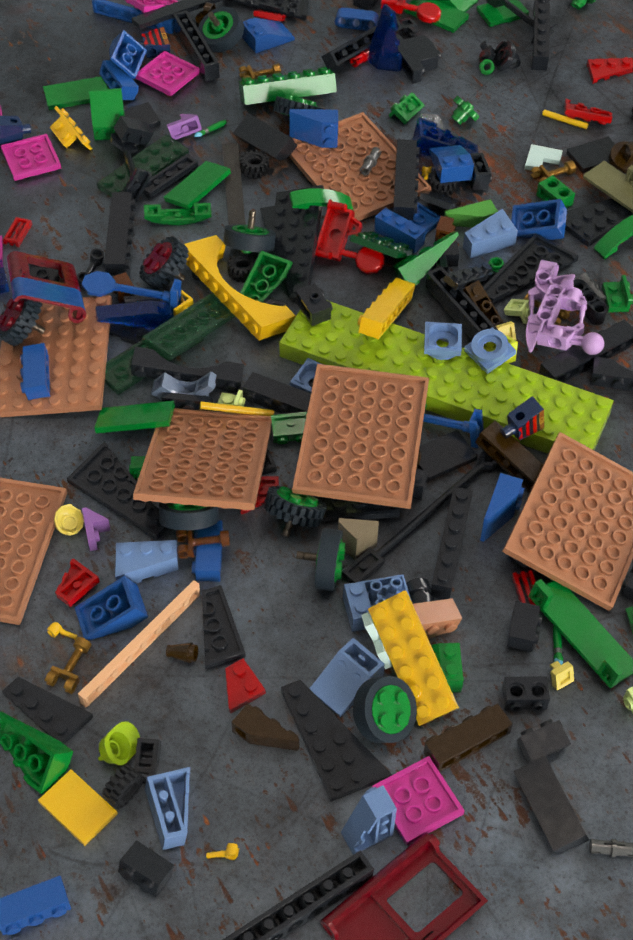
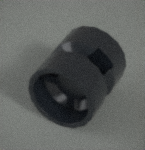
(419, 590)

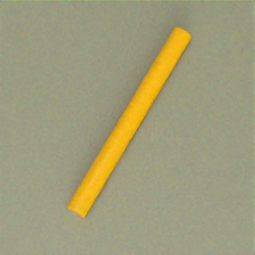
(235, 409)

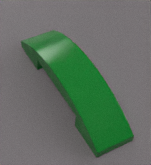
(317, 197)
(177, 216)
(610, 241)

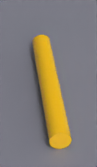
(565, 119)

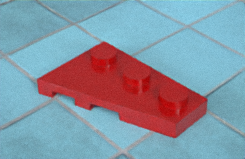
(609, 67)
(586, 114)

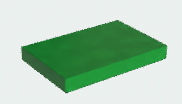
(499, 15)

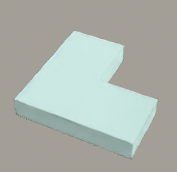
(541, 154)
(380, 649)

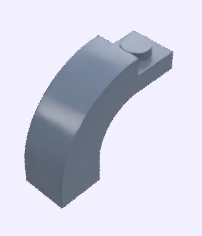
(169, 384)

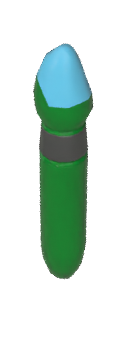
(213, 127)
(557, 644)

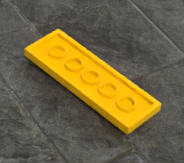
(413, 656)

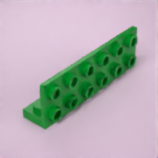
(583, 631)

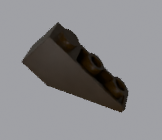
(482, 301)
(260, 730)

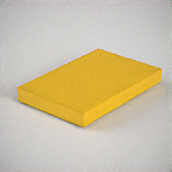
(77, 807)

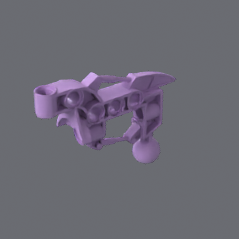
(557, 294)

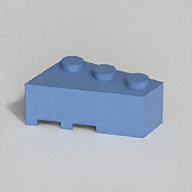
(490, 235)
(145, 559)
(169, 805)
(371, 820)

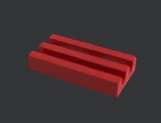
(269, 15)
(20, 232)
(523, 576)

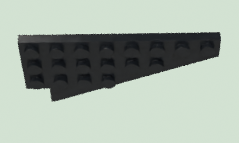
(295, 237)

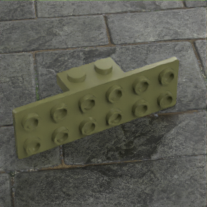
(613, 183)

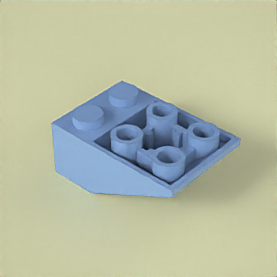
(365, 594)
(345, 675)

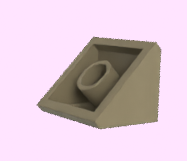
(358, 535)

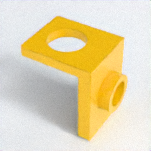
(184, 304)

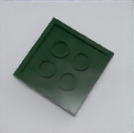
(384, 245)

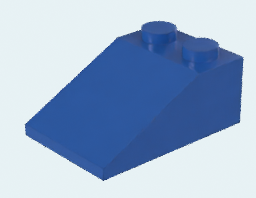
(265, 34)
(127, 53)
(315, 126)
(452, 163)
(540, 218)
(504, 502)
(111, 610)

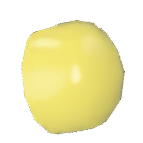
(68, 520)

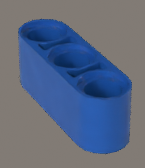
(356, 19)

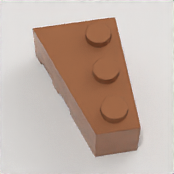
(438, 616)

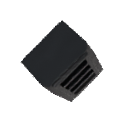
(153, 743)

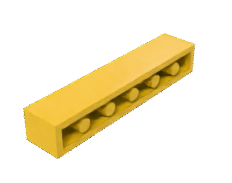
(386, 308)

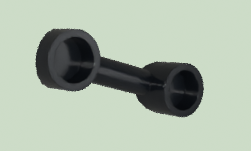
(96, 259)

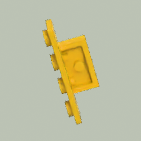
(66, 130)

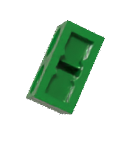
(554, 189)

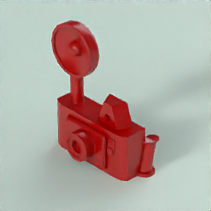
(426, 11)
(333, 238)

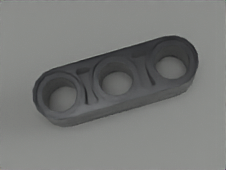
(596, 307)

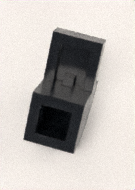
(449, 258)

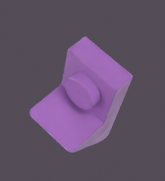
(185, 126)
(94, 525)

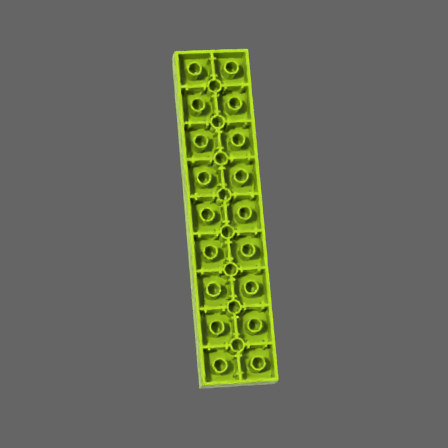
(454, 384)

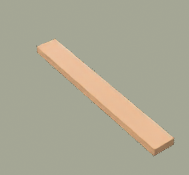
(139, 644)

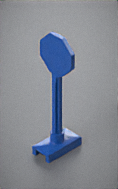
(102, 283)
(474, 426)

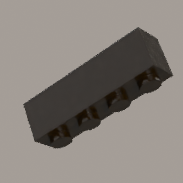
(510, 455)
(468, 737)

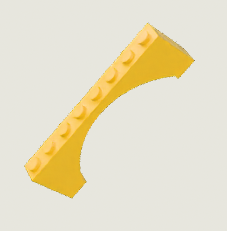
(258, 317)

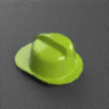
(119, 744)

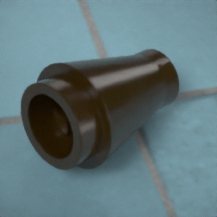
(185, 652)

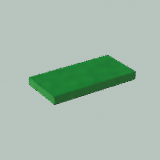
(450, 18)
(72, 92)
(197, 185)
(134, 417)

